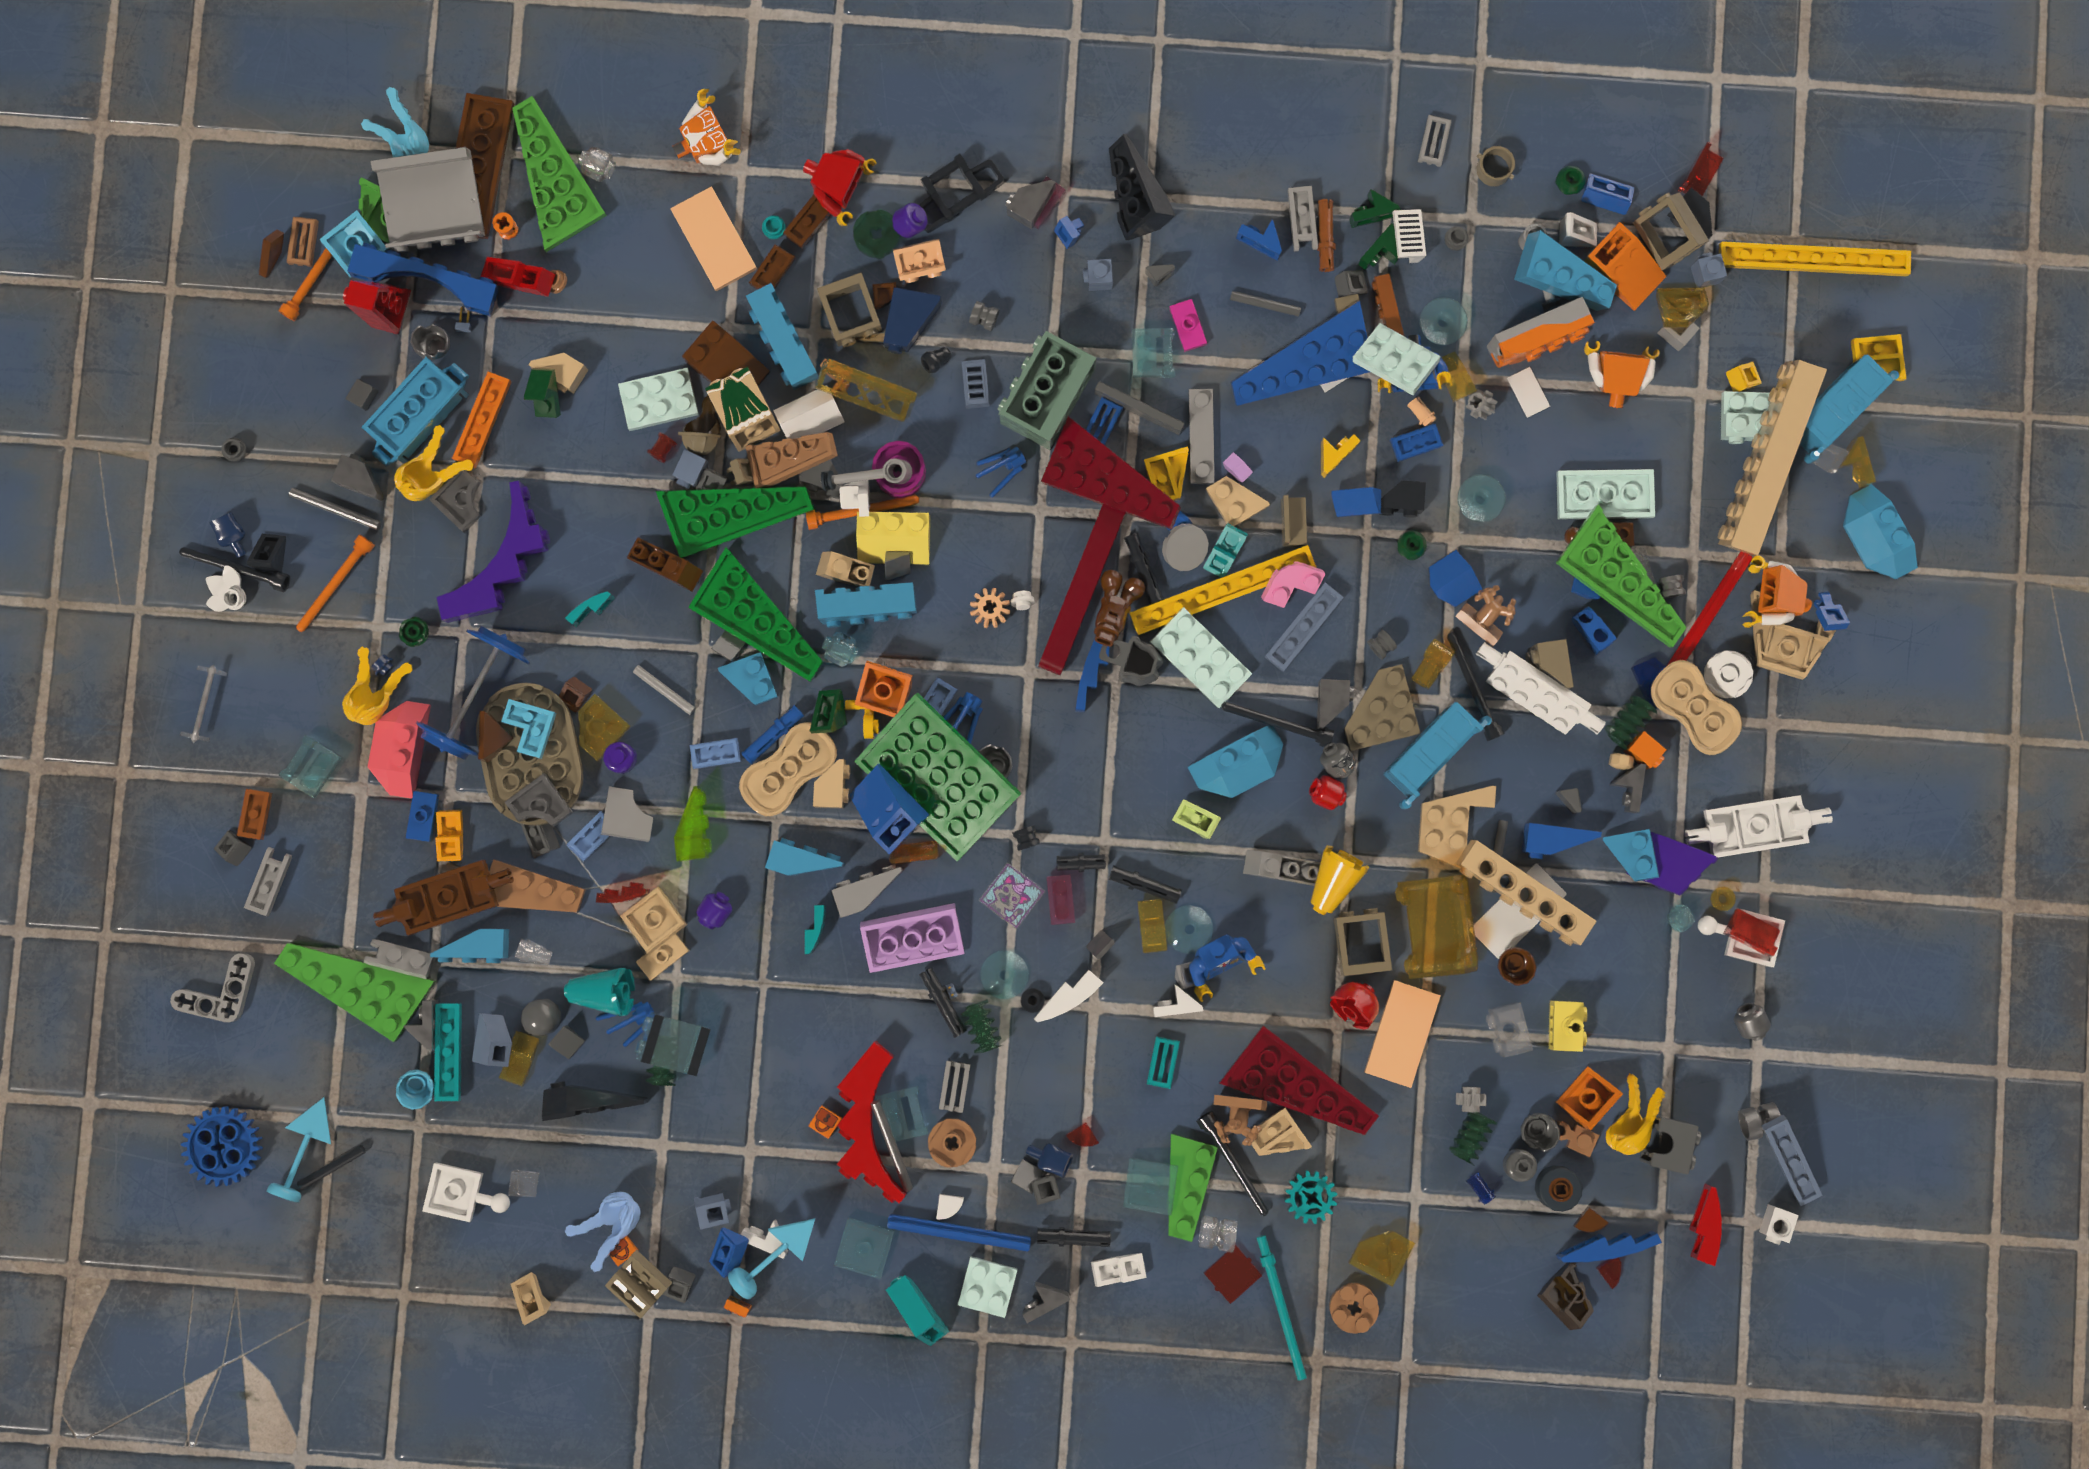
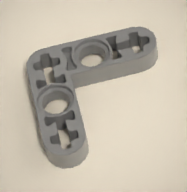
(220, 1003)

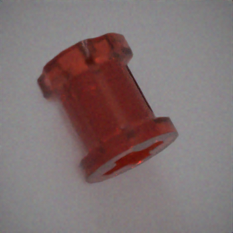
(661, 447)

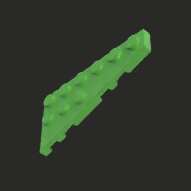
(557, 187)
(1613, 572)
(369, 993)

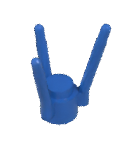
(1010, 458)
(969, 705)
(639, 1016)

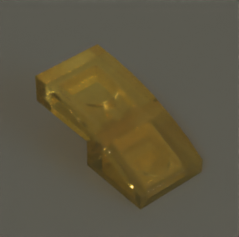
(1461, 380)
(1152, 925)
(521, 1058)

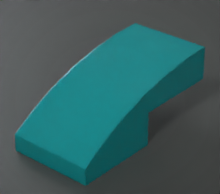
(1225, 550)
(596, 603)
(813, 936)

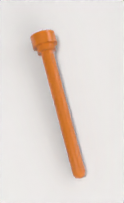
(292, 307)
(816, 519)
(361, 547)

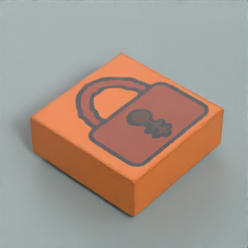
(825, 1121)
(623, 1250)
(737, 1306)

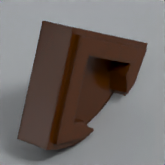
(883, 294)
(1590, 1221)

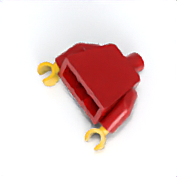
(836, 179)

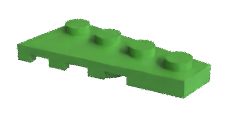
(1194, 1170)

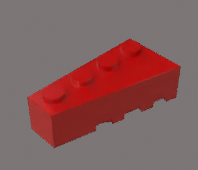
(378, 304)

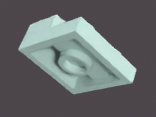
(1742, 415)

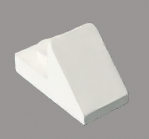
(856, 496)
(1184, 1004)
(767, 1243)

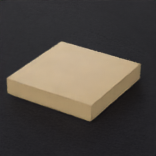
(653, 920)

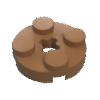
(965, 1138)
(1361, 1320)

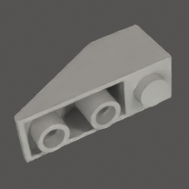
(1281, 867)
(861, 894)

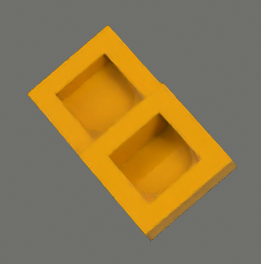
(450, 835)

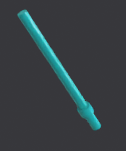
(1268, 1261)

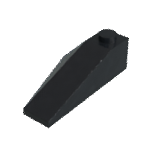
(1140, 197)
(573, 1100)

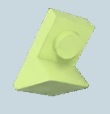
(1196, 819)

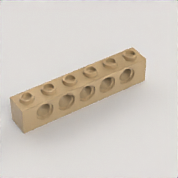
(1579, 922)

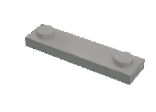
(1201, 436)

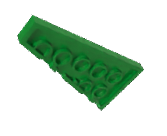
(717, 516)
(744, 610)

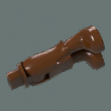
(1114, 609)

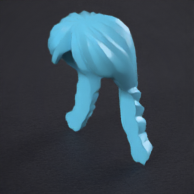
(410, 143)

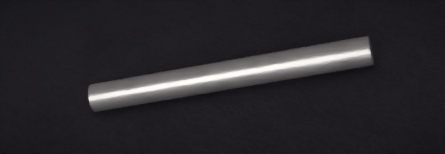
(335, 509)
(891, 1145)

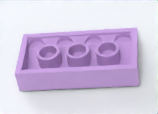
(912, 938)

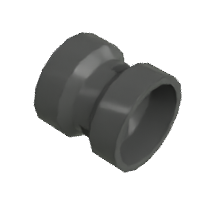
(984, 315)

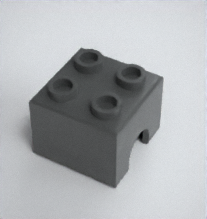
(1676, 1146)

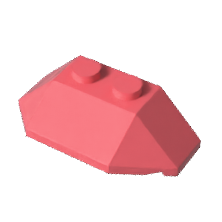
(399, 748)

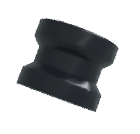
(1026, 838)

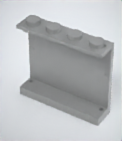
(429, 199)

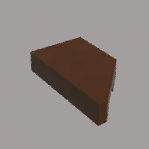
(270, 253)

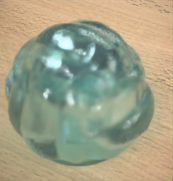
(1681, 918)

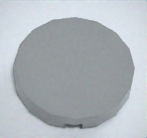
(1185, 547)

